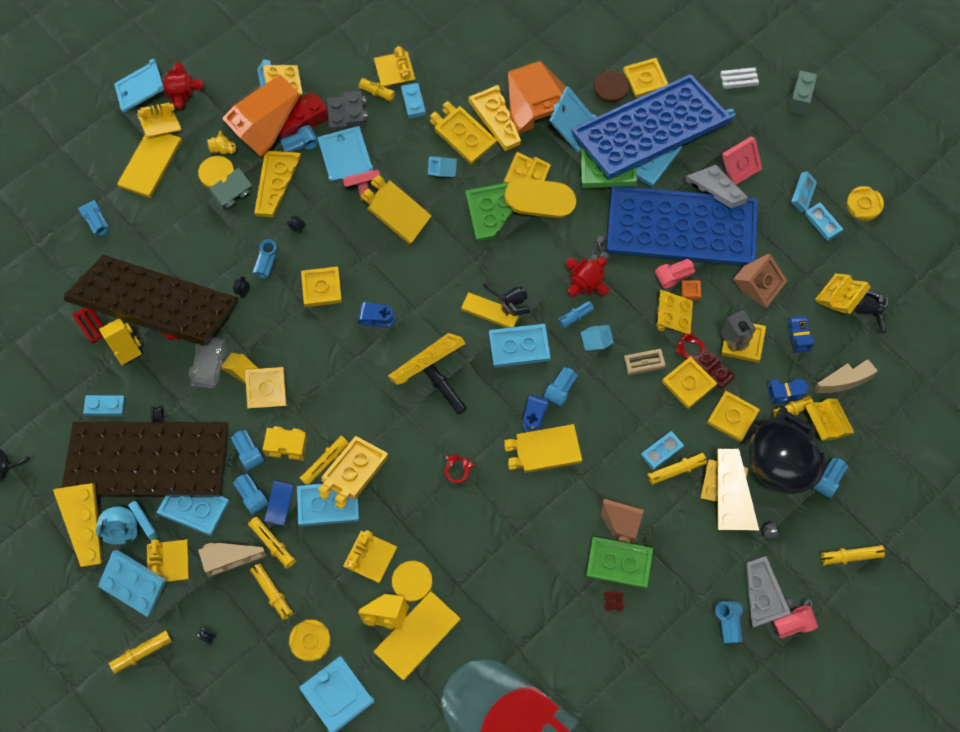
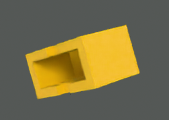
(120, 341)
(285, 442)

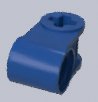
(375, 314)
(535, 410)

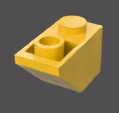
(385, 611)

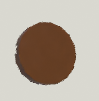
(611, 86)

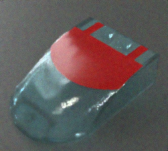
(497, 699)

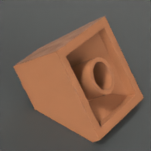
(761, 280)
(621, 520)

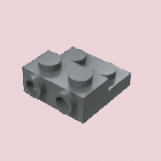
(347, 111)

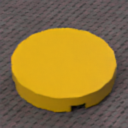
(214, 170)
(864, 203)
(412, 581)
(310, 640)

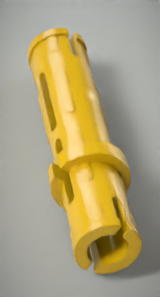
(341, 443)
(684, 465)
(844, 556)
(286, 559)
(275, 597)
(136, 654)

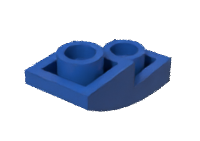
(278, 503)

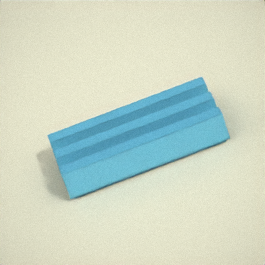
(143, 521)

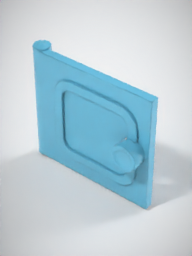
(139, 85)
(573, 115)
(344, 153)
(338, 698)

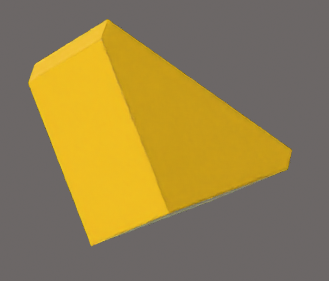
(236, 366)

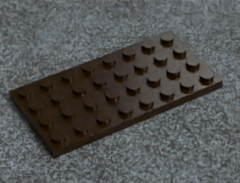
(152, 300)
(147, 458)

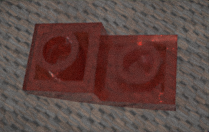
(715, 369)

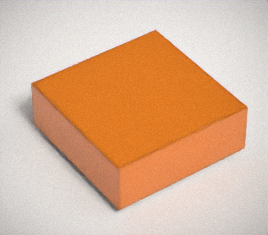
(691, 289)

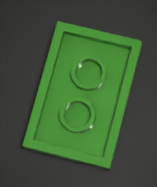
(619, 562)

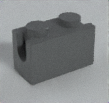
(738, 331)

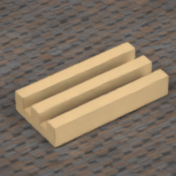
(630, 371)

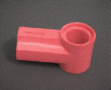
(670, 275)
(799, 621)

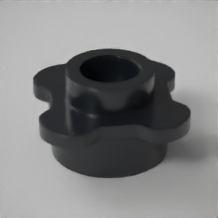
(241, 287)

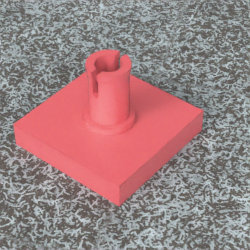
(742, 160)
(360, 180)

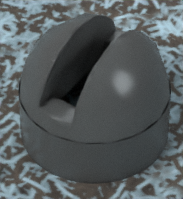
(770, 531)

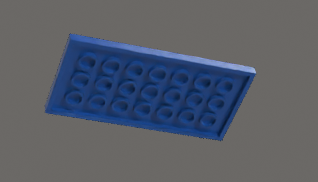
(650, 126)
(681, 226)

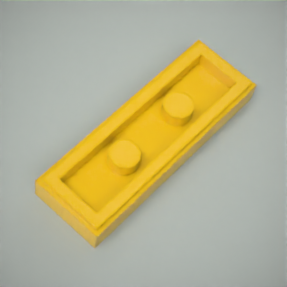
(488, 311)

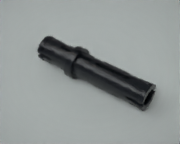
(442, 385)

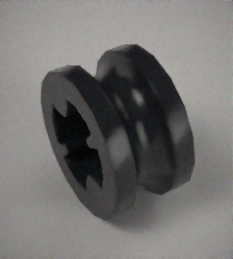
(296, 224)
(157, 414)
(205, 635)

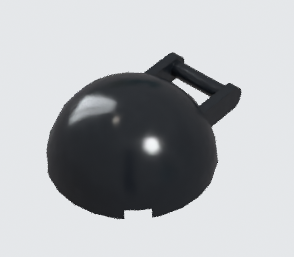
(785, 455)

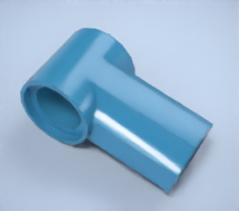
(304, 138)
(92, 215)
(266, 260)
(559, 390)
(248, 452)
(831, 478)
(252, 496)
(730, 621)

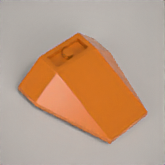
(532, 94)
(263, 114)

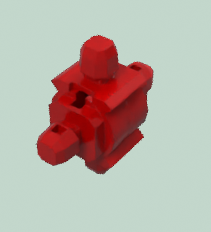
(180, 85)
(587, 277)

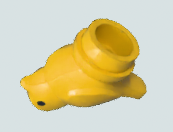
(221, 145)

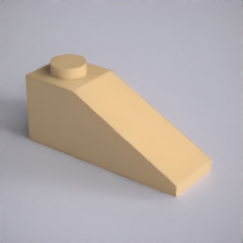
(224, 557)

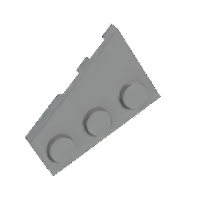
(717, 183)
(764, 594)

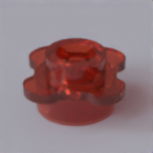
(618, 596)

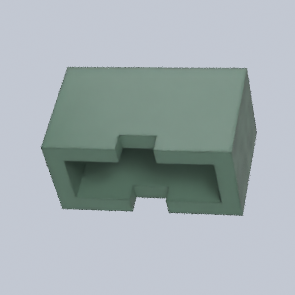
(802, 92)
(234, 187)

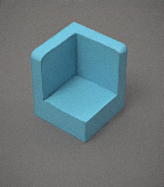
(442, 166)
(597, 337)

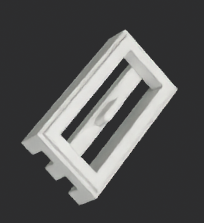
(739, 75)

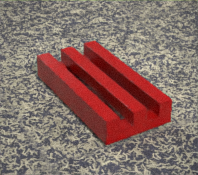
(82, 312)

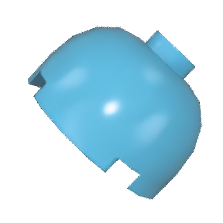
(117, 525)

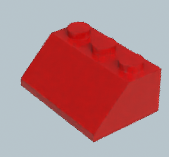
(306, 112)

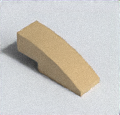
(846, 378)

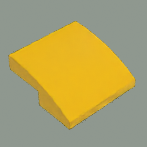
(526, 168)
(842, 293)
(829, 419)

